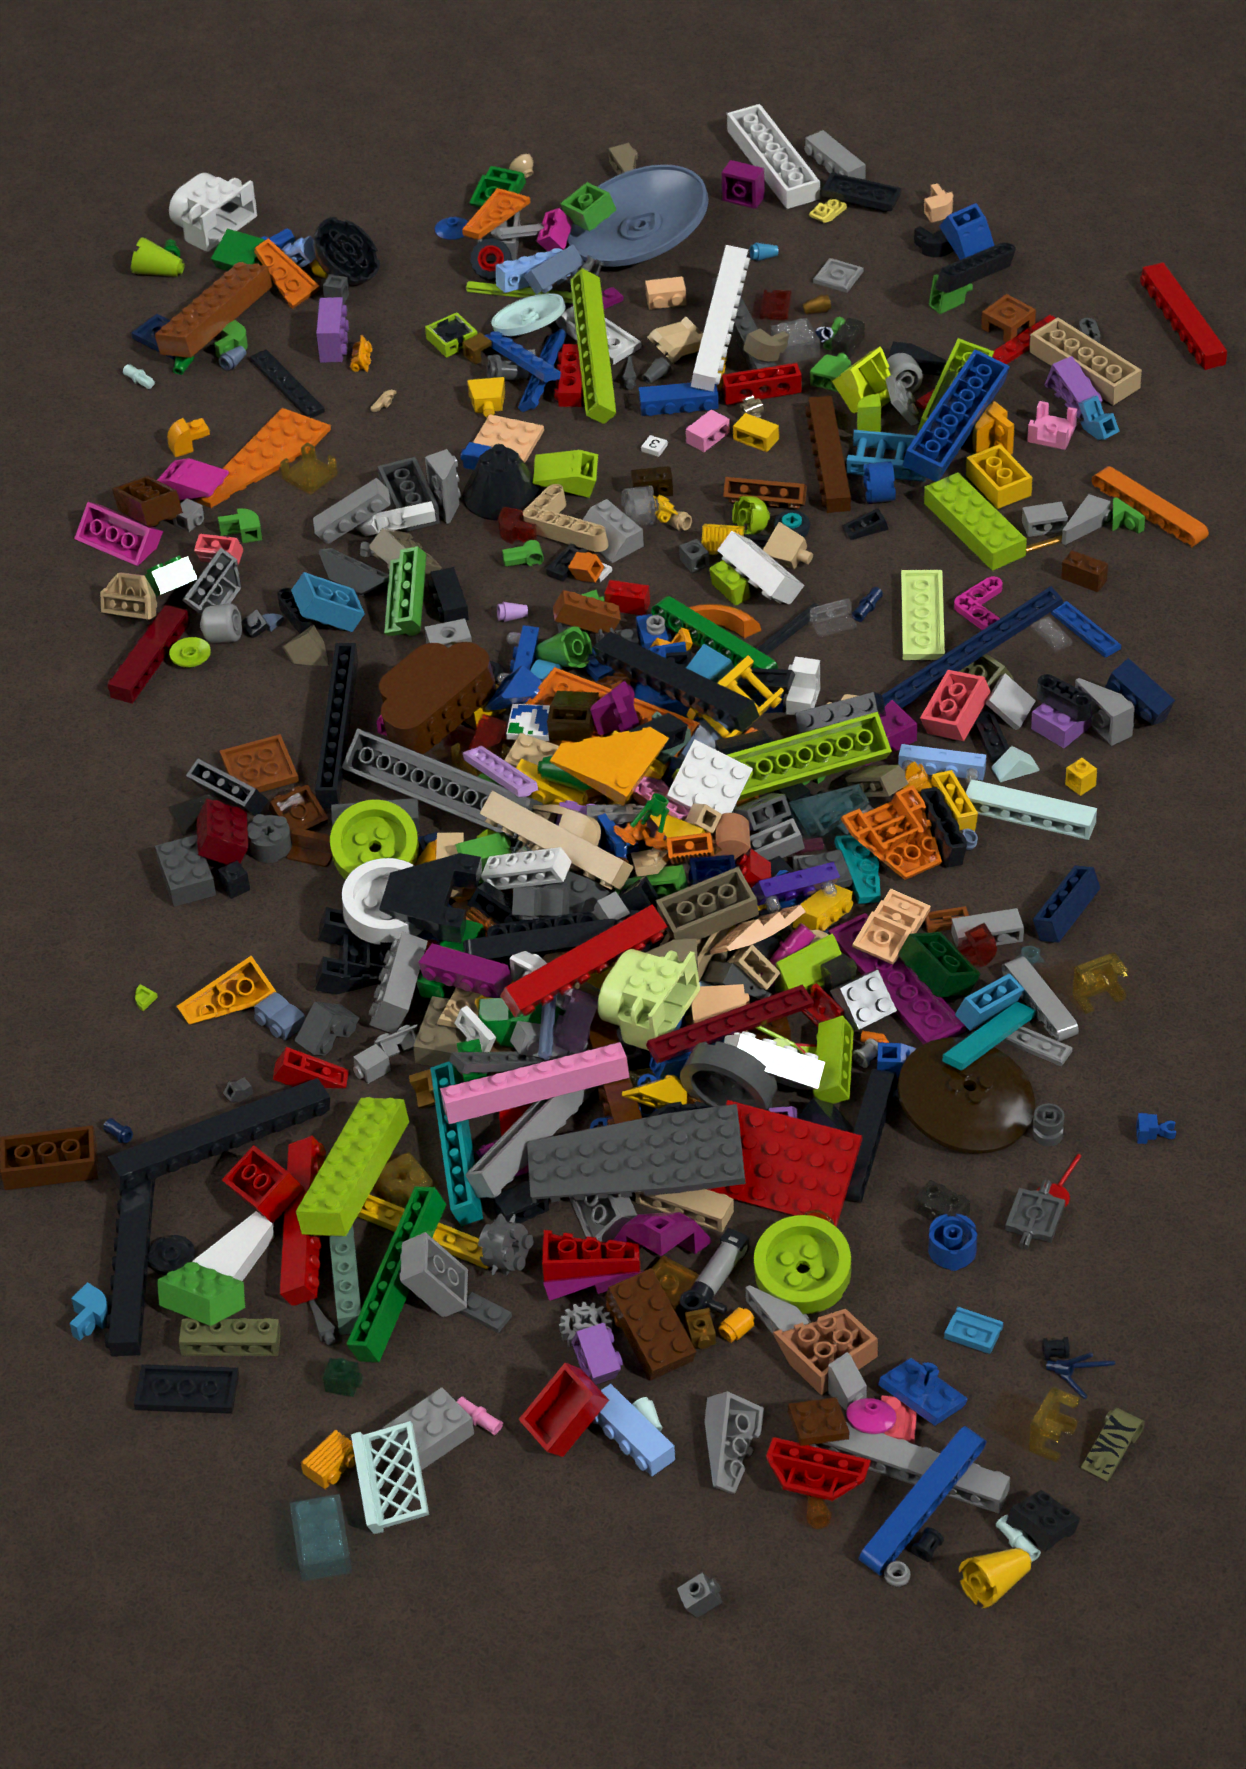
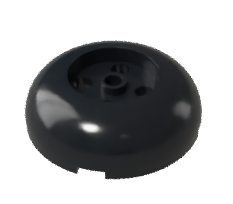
(345, 251)

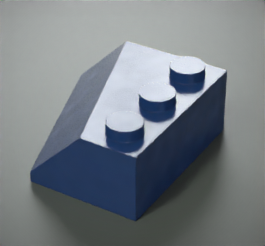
(1145, 694)

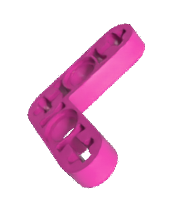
(974, 603)

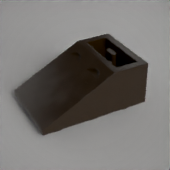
(571, 715)

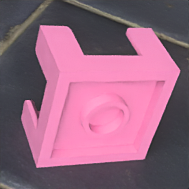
(1052, 430)

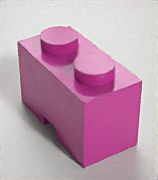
(556, 230)

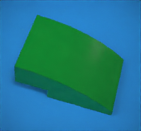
(497, 178)

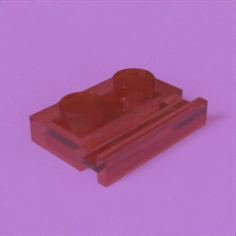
(776, 304)

